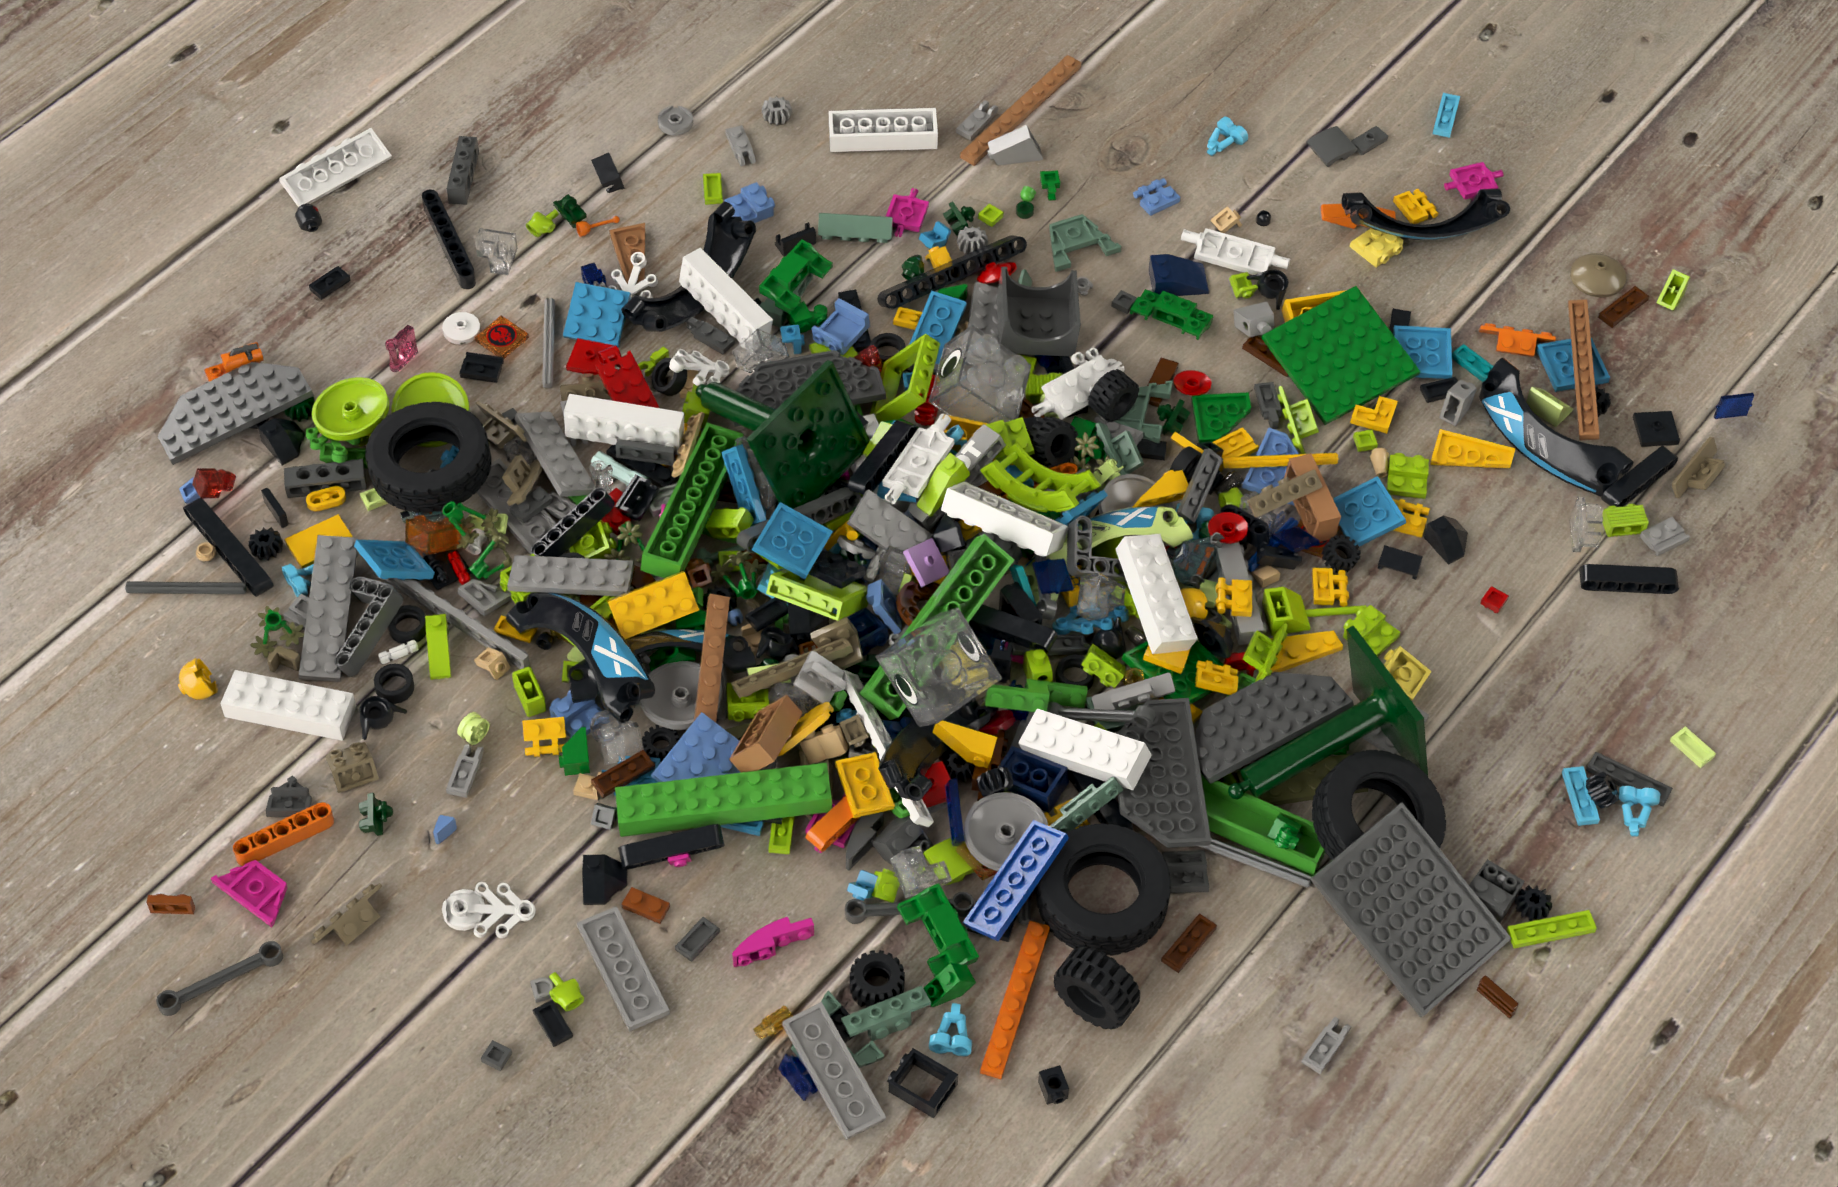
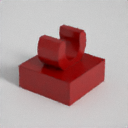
(1494, 599)

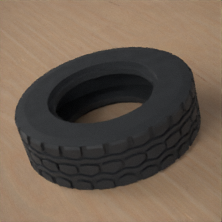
(423, 424)
(1377, 771)
(1114, 931)

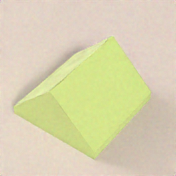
(1547, 406)

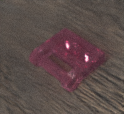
(406, 345)

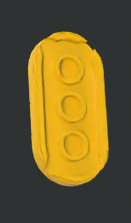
(807, 725)

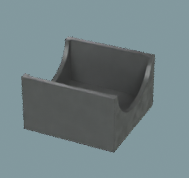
(1038, 317)

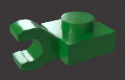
(1050, 181)

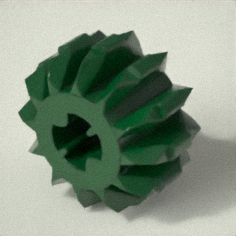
(301, 410)

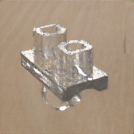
(601, 475)

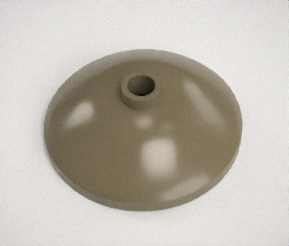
(1598, 275)

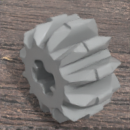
(776, 110)
(971, 239)

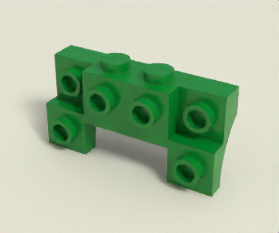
(791, 272)
(1173, 311)
(943, 926)

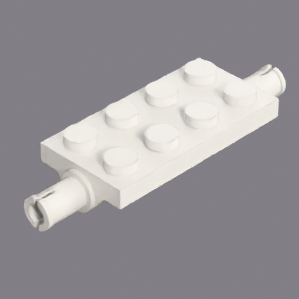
(1234, 252)
(1071, 390)
(918, 461)

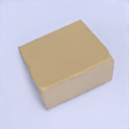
(1266, 576)

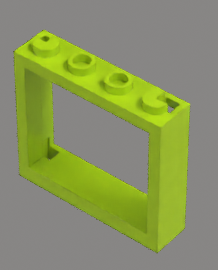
(924, 355)
(817, 594)

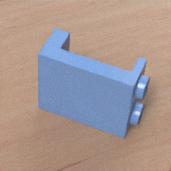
(842, 327)

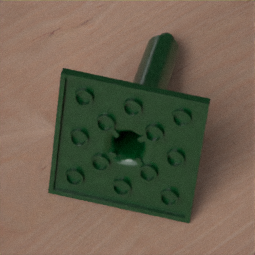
(804, 440)
(1380, 705)

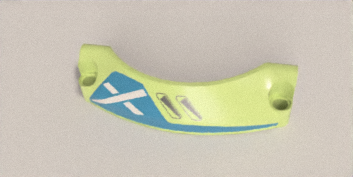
(1119, 523)

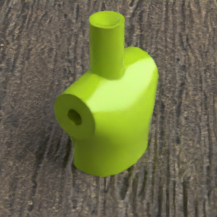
(541, 224)
(1230, 497)
(566, 993)

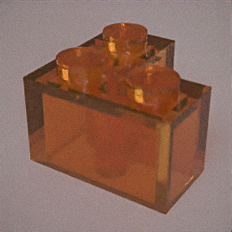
(431, 536)

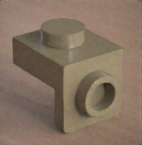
(283, 656)
(854, 731)

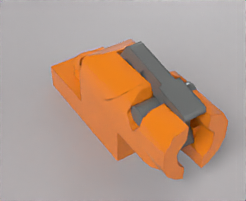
(235, 359)

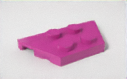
(254, 889)

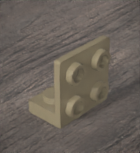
(836, 631)
(352, 766)

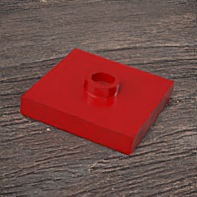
(585, 356)
(939, 776)

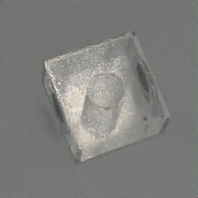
(979, 379)
(938, 667)

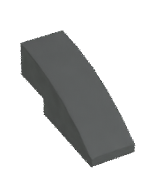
(862, 836)

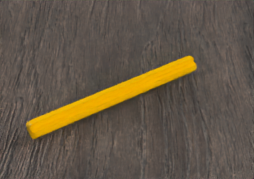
(1275, 460)

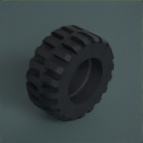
(1097, 988)

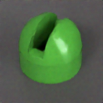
(1027, 193)

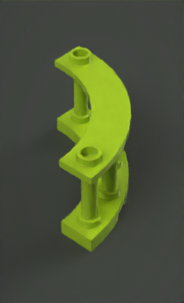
(1037, 499)

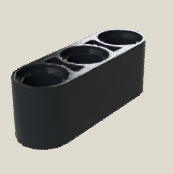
(1257, 529)

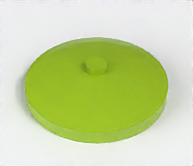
(430, 388)
(350, 408)

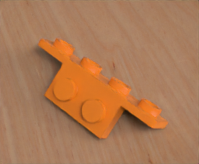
(1515, 341)

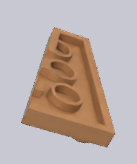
(626, 243)

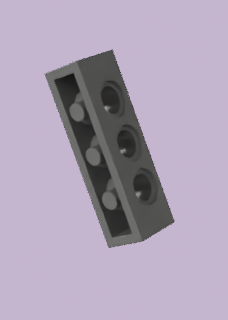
(462, 170)
(303, 480)

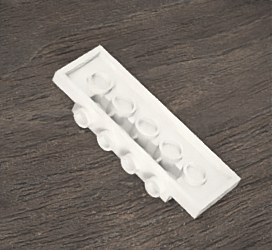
(335, 167)

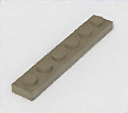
(787, 669)

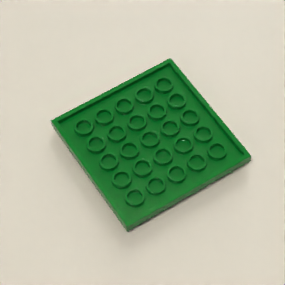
(1340, 355)

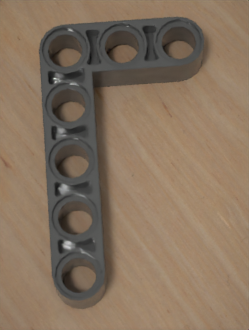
(1084, 556)
(383, 605)

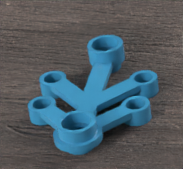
(1065, 625)

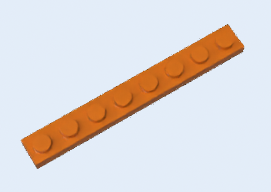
(1015, 1000)

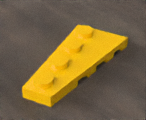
(1462, 450)
(1306, 648)

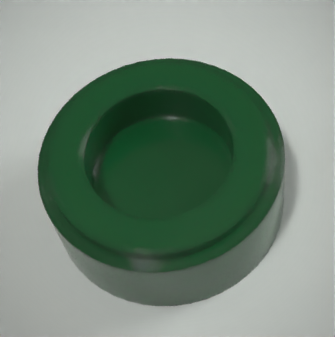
(1024, 209)

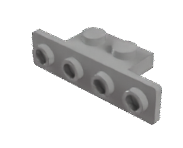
(1135, 693)

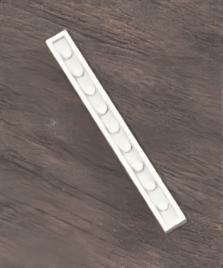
(881, 740)

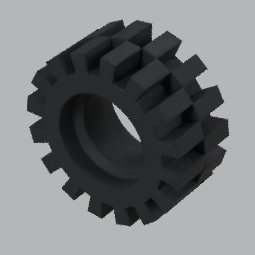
(1345, 545)
(659, 734)

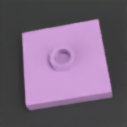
(926, 562)

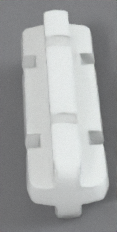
(874, 565)
(398, 651)

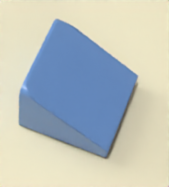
(188, 492)
(444, 827)

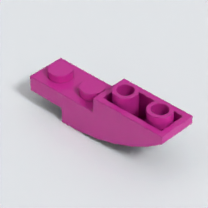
(763, 942)

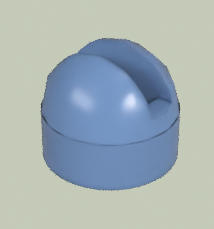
(735, 616)

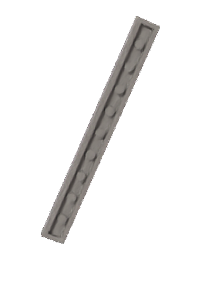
(460, 620)

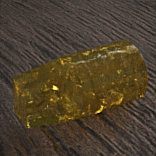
(1132, 676)
(772, 1023)

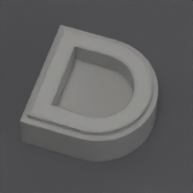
(541, 988)

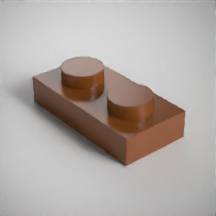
(170, 904)
(645, 905)

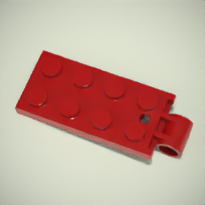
(626, 383)

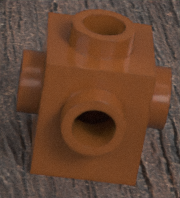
(702, 575)

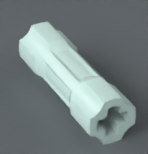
(619, 471)

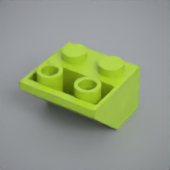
(1282, 607)

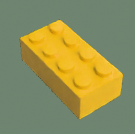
(653, 605)

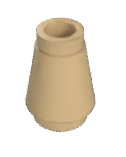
(1380, 461)

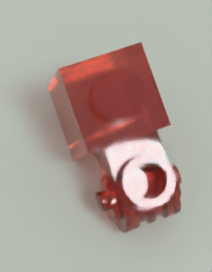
(870, 357)
(210, 482)

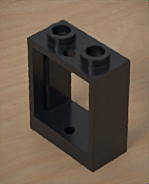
(1017, 603)
(916, 1058)

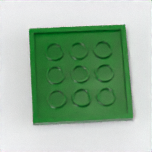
(1184, 682)

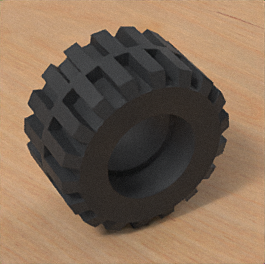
(1113, 395)
(1063, 444)
(876, 965)

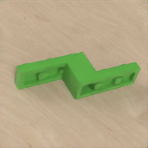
(1036, 695)

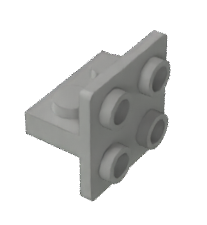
(820, 678)

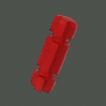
(459, 567)

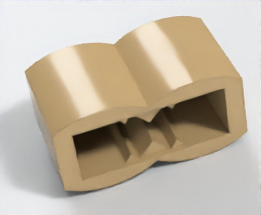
(824, 744)

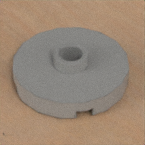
(675, 120)
(856, 547)

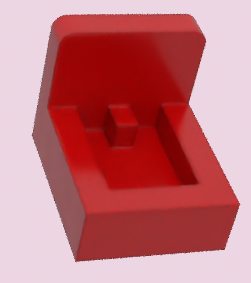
(1236, 662)

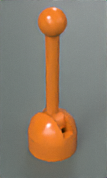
(583, 227)

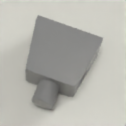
(1254, 319)
(1461, 395)

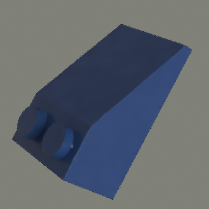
(1177, 275)
(1036, 777)

